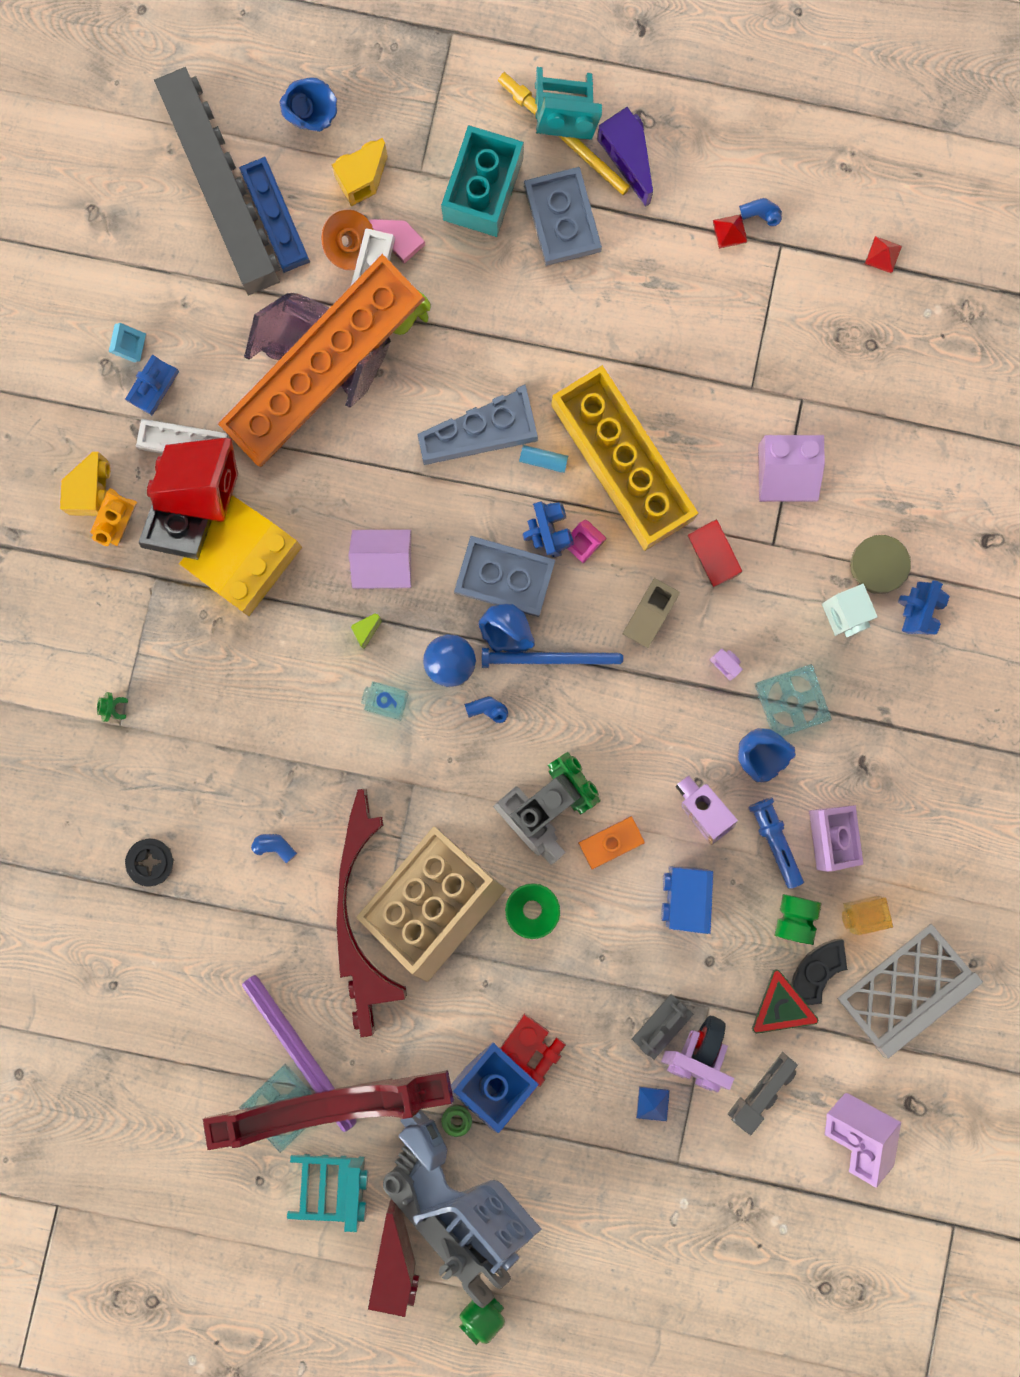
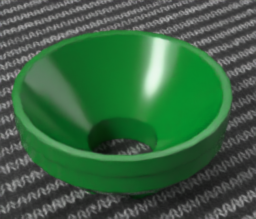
(536, 927)

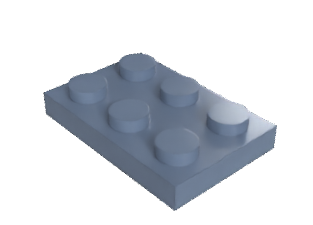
(562, 216)
(504, 575)

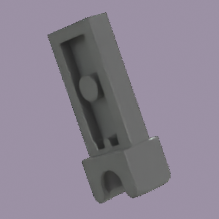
(748, 1112)

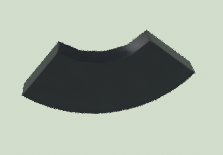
(817, 969)

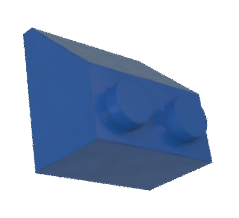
(688, 899)
(493, 1087)

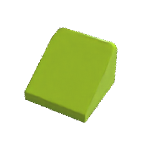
(366, 629)

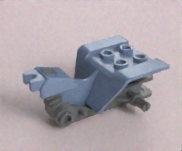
(468, 1229)

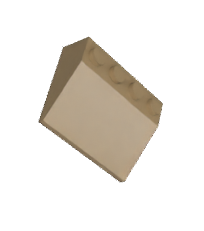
(430, 904)

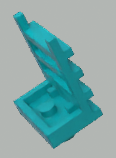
(564, 113)
(351, 1183)

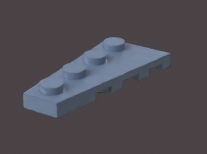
(493, 427)

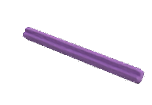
(290, 1040)

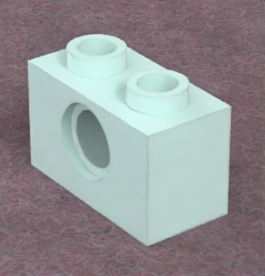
(850, 611)

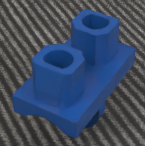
(151, 385)
(546, 516)
(920, 608)

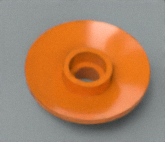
(340, 224)

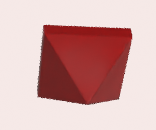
(730, 231)
(883, 254)

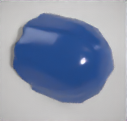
(309, 104)
(506, 629)
(764, 754)

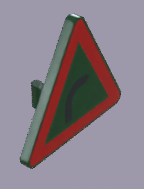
(782, 1007)

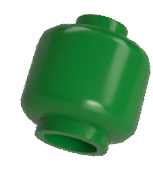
(482, 1323)

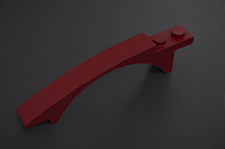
(368, 983)
(379, 1098)

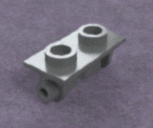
(662, 1026)

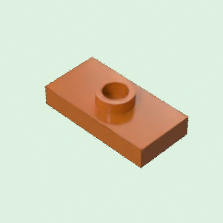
(611, 842)

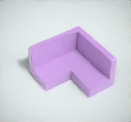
(868, 1134)

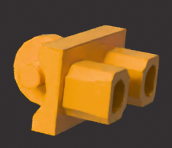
(112, 518)

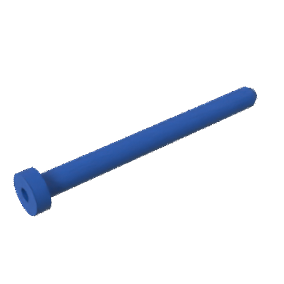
(548, 658)

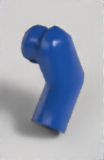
(763, 208)
(489, 707)
(273, 843)

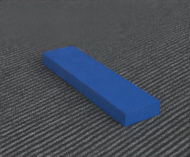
(274, 214)

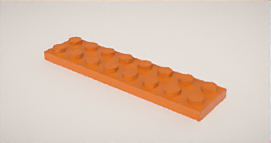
(321, 360)

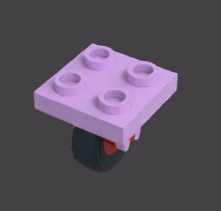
(702, 1056)

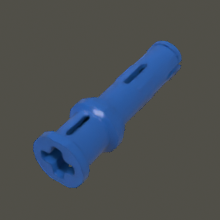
(772, 829)

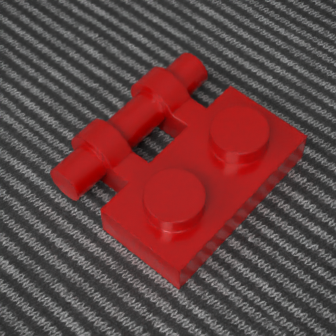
(527, 1039)

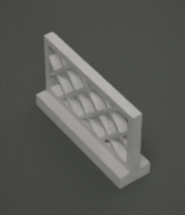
(924, 1014)

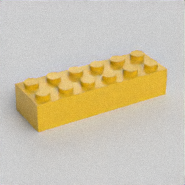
(623, 458)

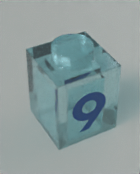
(385, 700)

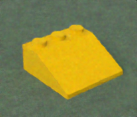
(243, 556)

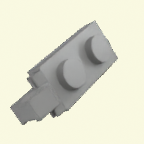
(541, 842)

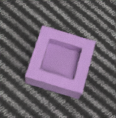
(727, 663)

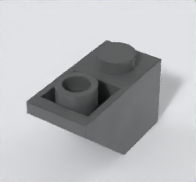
(546, 805)

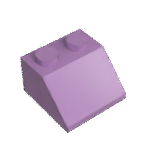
(790, 468)

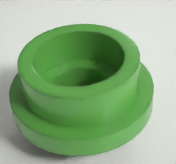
(456, 1130)

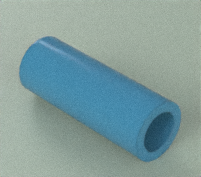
(543, 458)

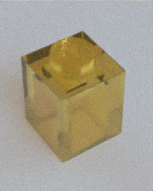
(867, 915)

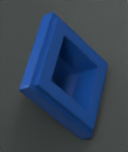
(653, 1104)

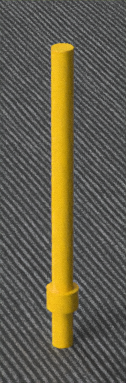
(523, 97)

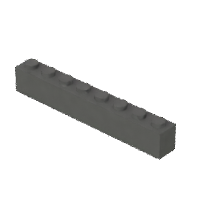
(215, 177)

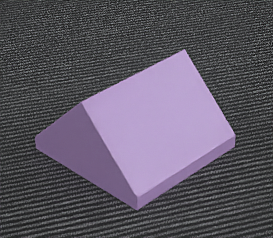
(380, 559)
(836, 838)

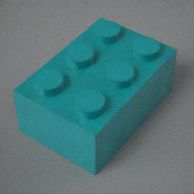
(482, 181)

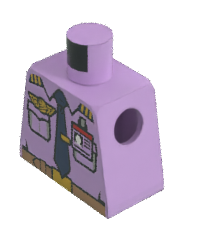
(712, 822)

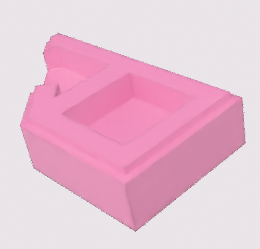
(407, 240)

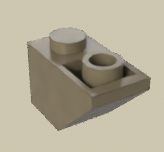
(651, 612)

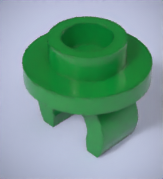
(107, 705)

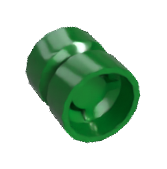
(798, 919)

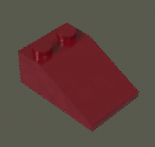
(394, 1275)

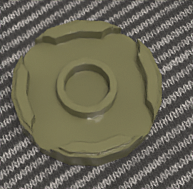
(880, 564)

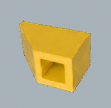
(361, 171)
(85, 486)

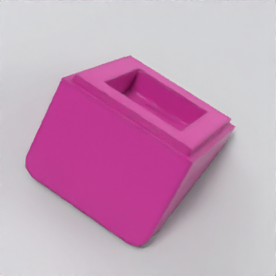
(586, 540)

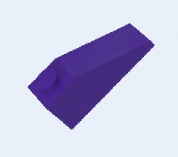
(625, 143)

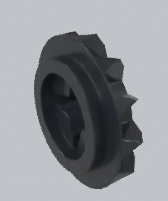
(139, 873)

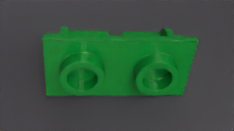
(572, 769)

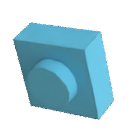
(127, 342)

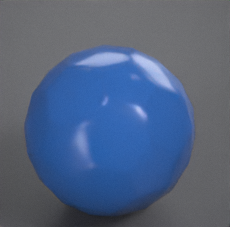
(449, 660)

